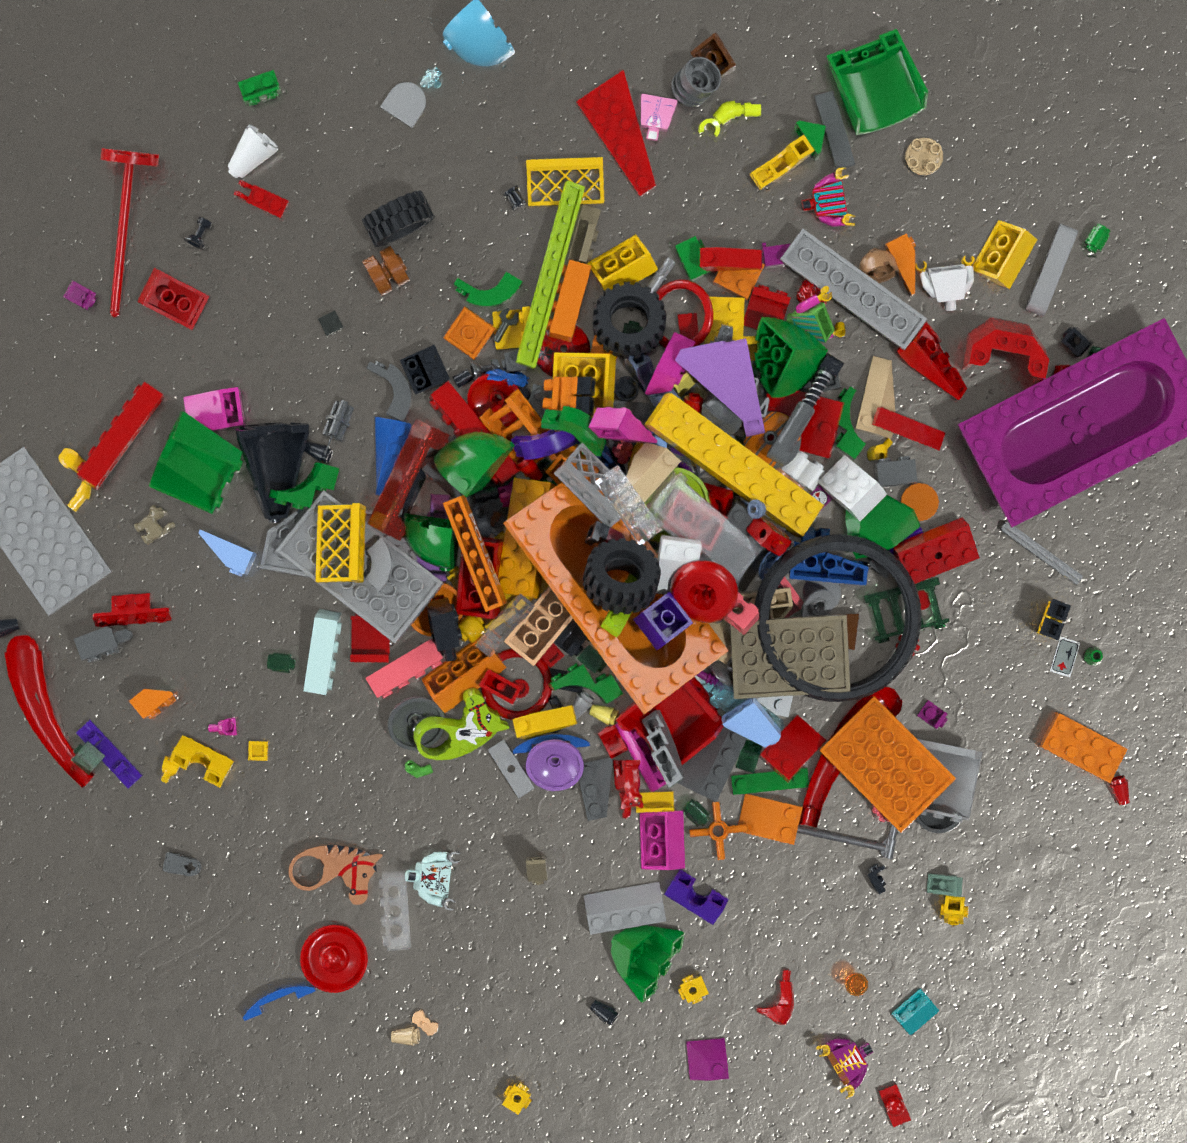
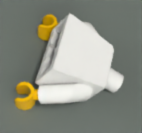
(948, 282)

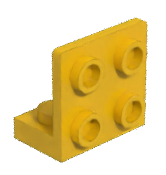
(513, 335)

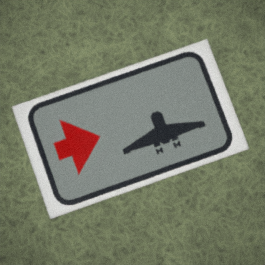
(1065, 656)

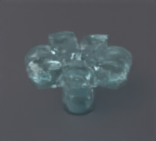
(431, 78)

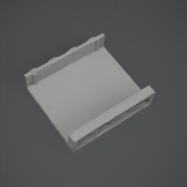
(958, 797)

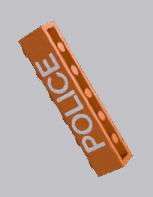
(475, 553)

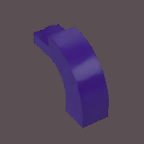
(543, 444)

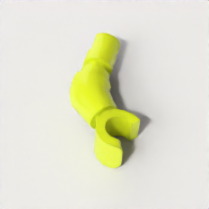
(728, 111)

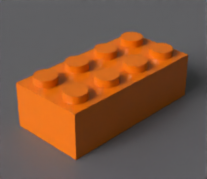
(1083, 748)

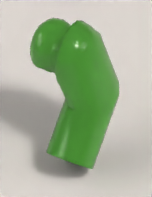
(416, 770)

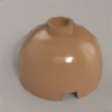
(879, 265)

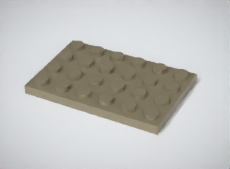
(808, 646)

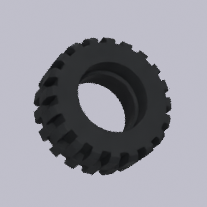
(635, 297)
(618, 595)

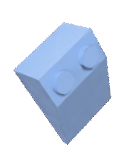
(233, 556)

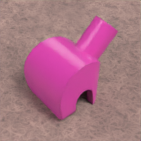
(505, 493)
(224, 727)

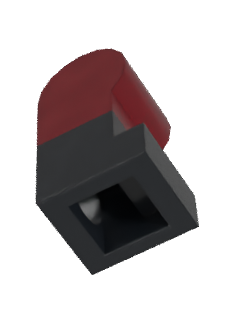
(601, 533)

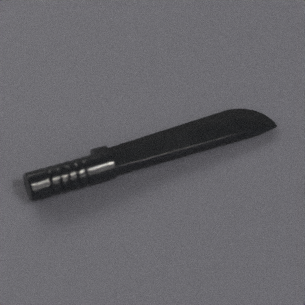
(413, 493)

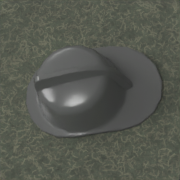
(720, 415)

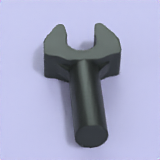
(504, 325)

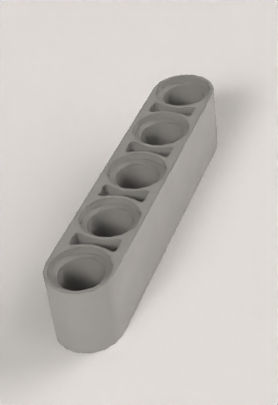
(1051, 270)

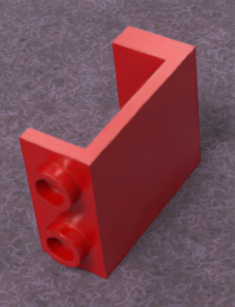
(368, 642)

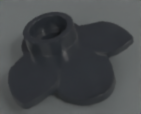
(490, 517)

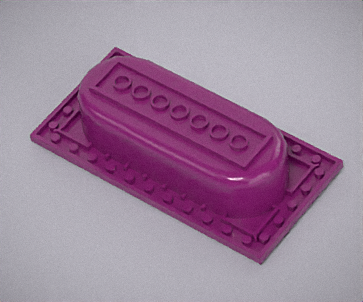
(1082, 423)

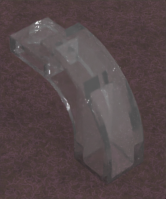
(503, 624)

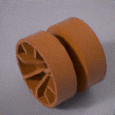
(390, 268)

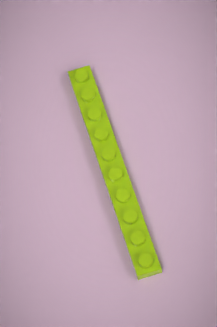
(550, 274)

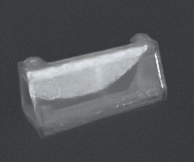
(690, 516)

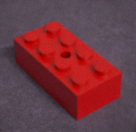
(937, 550)

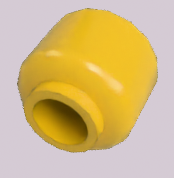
(471, 628)

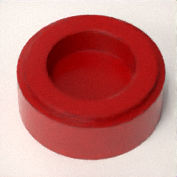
(525, 687)

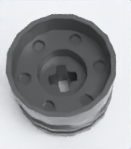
(696, 82)

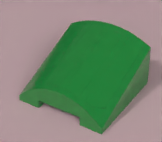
(878, 83)

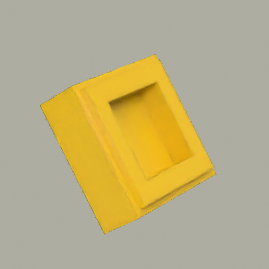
(258, 750)

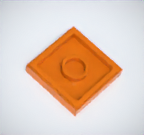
(469, 333)

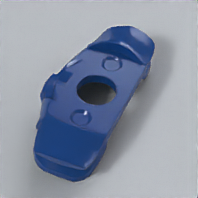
(515, 378)

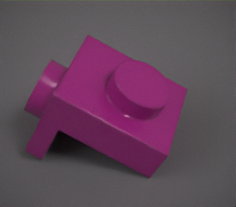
(80, 295)

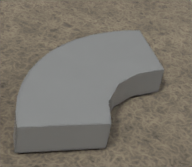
(381, 565)

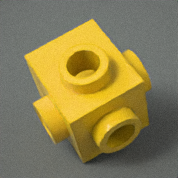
(954, 910)
(696, 982)
(517, 1104)

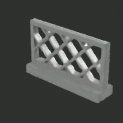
(583, 489)

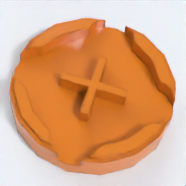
(921, 499)

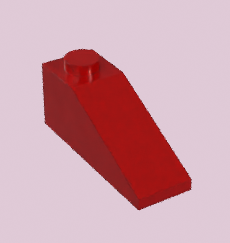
(730, 259)

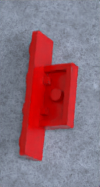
(131, 610)

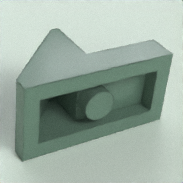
(944, 885)

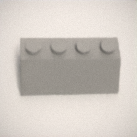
(624, 908)

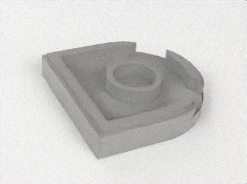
(405, 103)

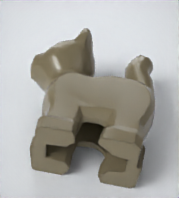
(152, 527)

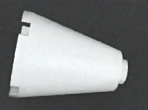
(251, 152)

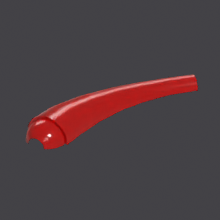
(27, 677)
(826, 772)

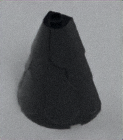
(273, 461)

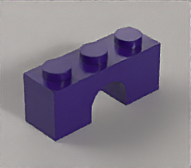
(707, 907)

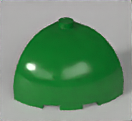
(786, 356)
(472, 460)
(432, 540)

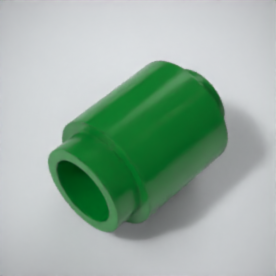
(1097, 238)

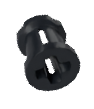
(513, 193)

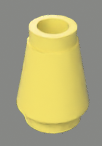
(605, 714)

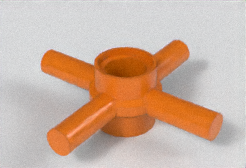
(719, 839)

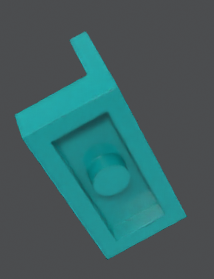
(915, 1012)

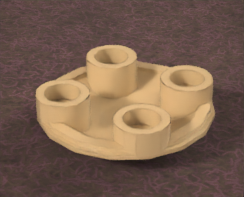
(924, 156)

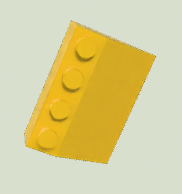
(589, 365)

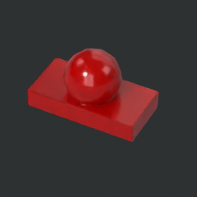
(894, 1105)

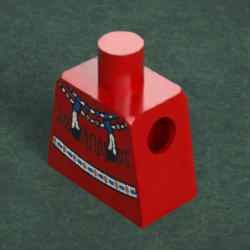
(774, 539)

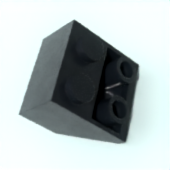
(425, 370)

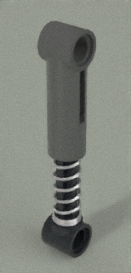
(803, 412)

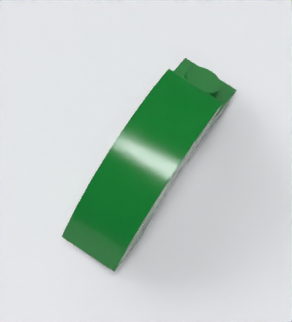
(493, 297)
(576, 423)

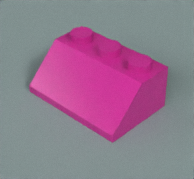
(668, 370)
(662, 840)

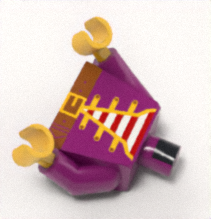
(847, 1061)

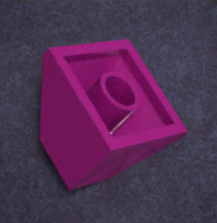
(707, 1059)

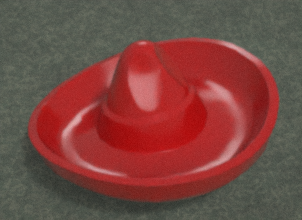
(704, 591)
(333, 958)

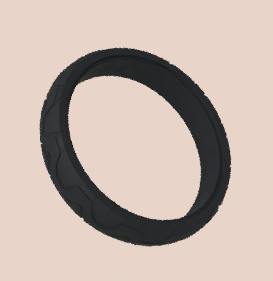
(910, 596)

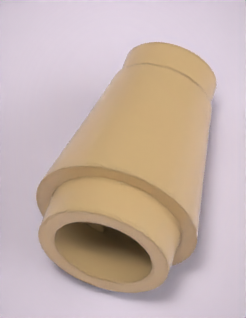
(406, 1036)

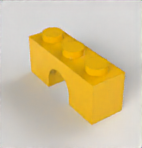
(189, 751)

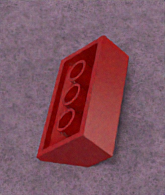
(468, 598)

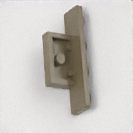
(584, 235)

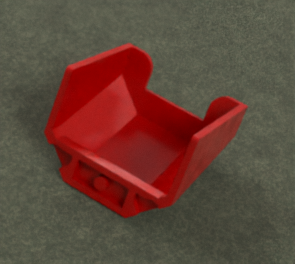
(1006, 337)
(688, 716)

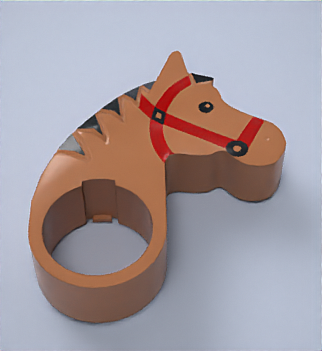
(350, 863)

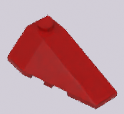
(929, 359)

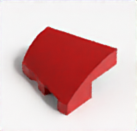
(720, 498)

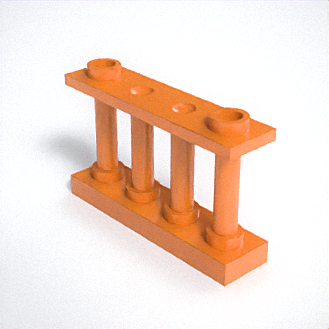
(527, 417)

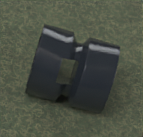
(626, 389)

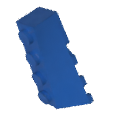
(389, 442)
(830, 568)

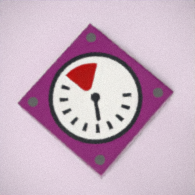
(821, 495)

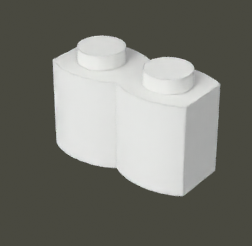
(804, 471)

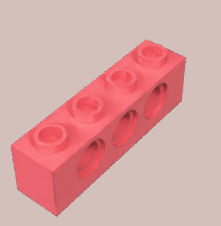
(745, 619)

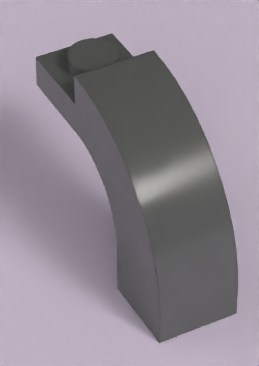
(402, 396)

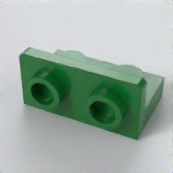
(259, 88)

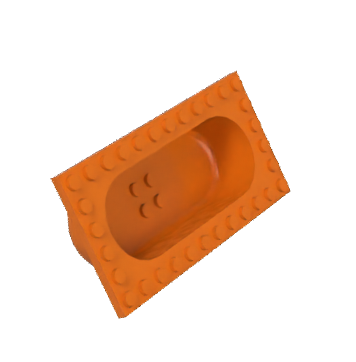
(553, 539)

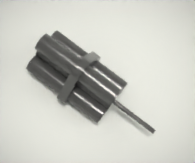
(337, 421)

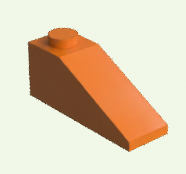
(904, 254)

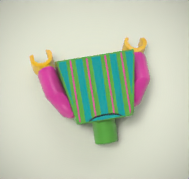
(814, 318)

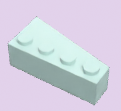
(322, 652)

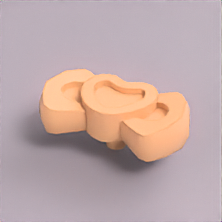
(424, 1022)

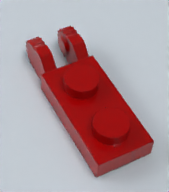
(263, 199)

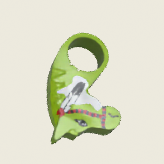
(466, 734)

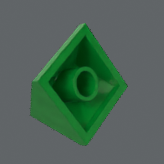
(813, 133)

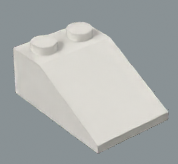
(672, 555)

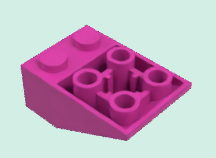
(217, 409)
(619, 425)

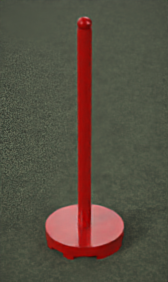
(129, 158)

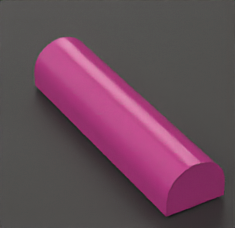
(640, 751)

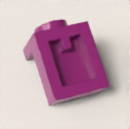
(932, 715)

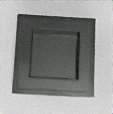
(330, 323)

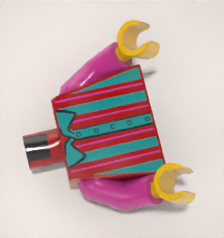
(829, 200)

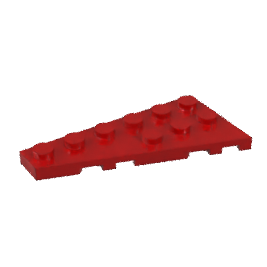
(615, 121)

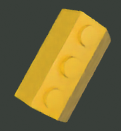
(1004, 254)
(623, 263)

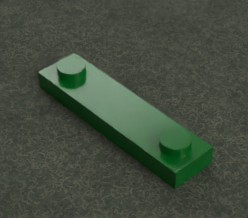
(767, 782)

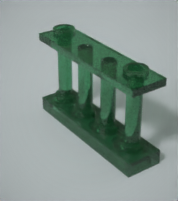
(893, 596)

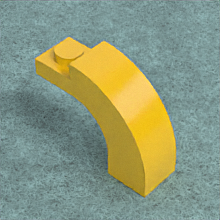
(782, 163)

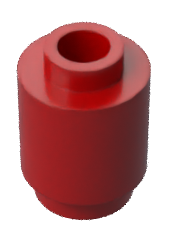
(694, 401)

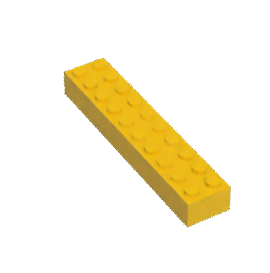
(733, 464)

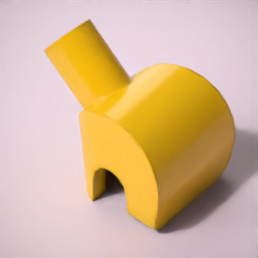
(879, 451)
(168, 769)

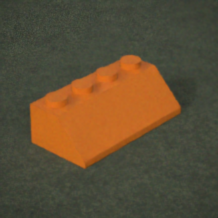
(452, 678)

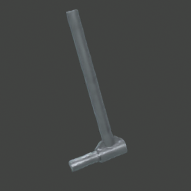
(886, 848)

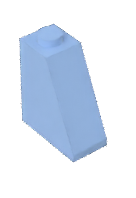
(752, 722)

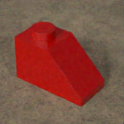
(500, 687)

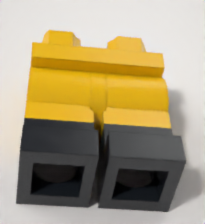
(1051, 622)

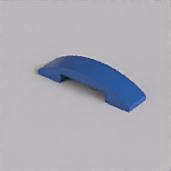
(527, 745)
(300, 990)

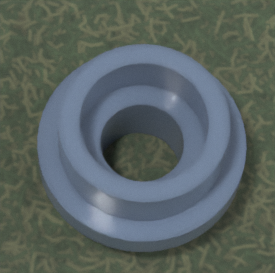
(760, 509)

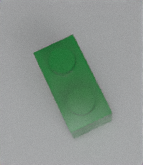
(690, 258)

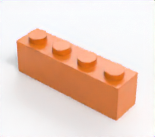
(569, 301)

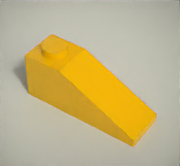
(544, 722)

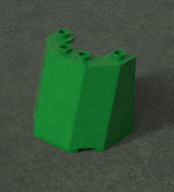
(195, 464)

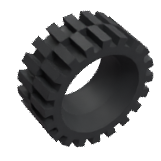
(398, 218)

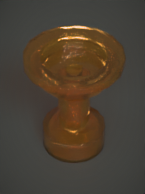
(856, 984)

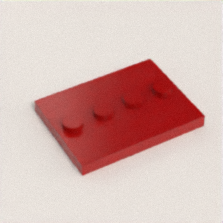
(822, 428)

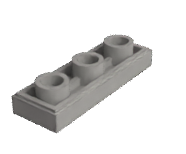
(518, 779)

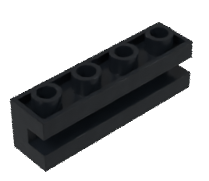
(571, 639)

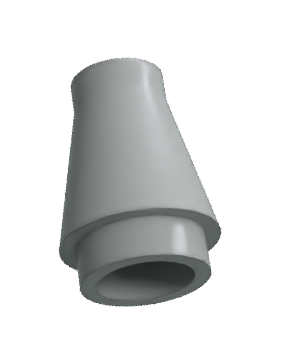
(582, 703)

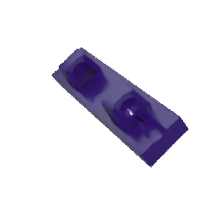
(114, 758)

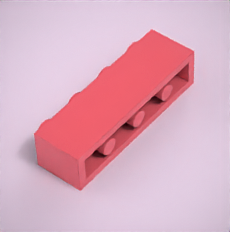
(404, 668)

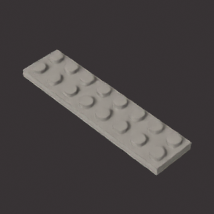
(853, 289)

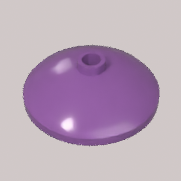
(551, 773)

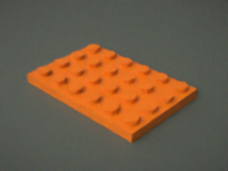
(887, 764)

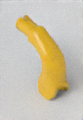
(71, 459)

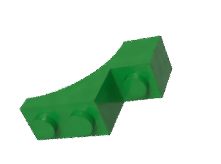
(849, 442)
(320, 478)
(604, 687)

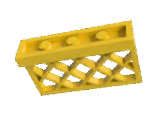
(564, 164)
(356, 540)

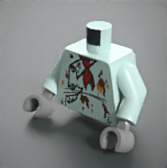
(433, 878)

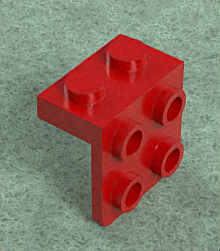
(765, 304)

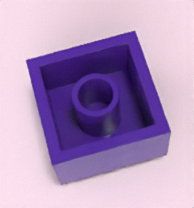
(663, 621)

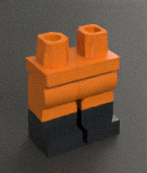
(564, 393)

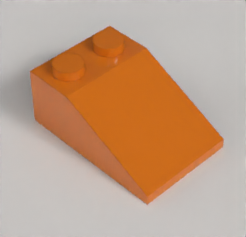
(770, 818)

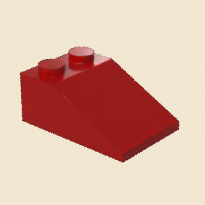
(173, 298)
(793, 749)

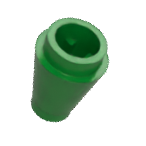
(1088, 656)

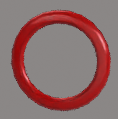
(703, 296)
(537, 707)

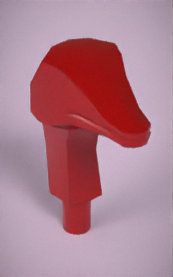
(783, 1010)

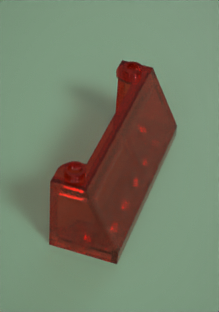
(402, 477)

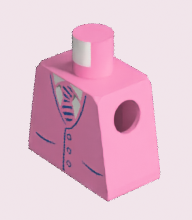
(656, 114)

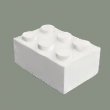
(852, 488)

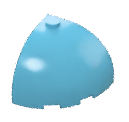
(476, 38)

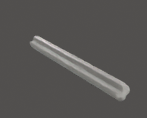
(1041, 553)

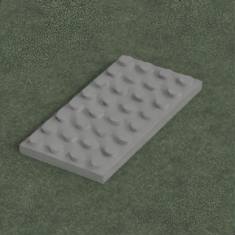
(44, 536)
(387, 611)

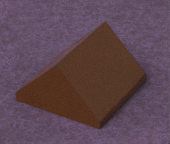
(716, 52)

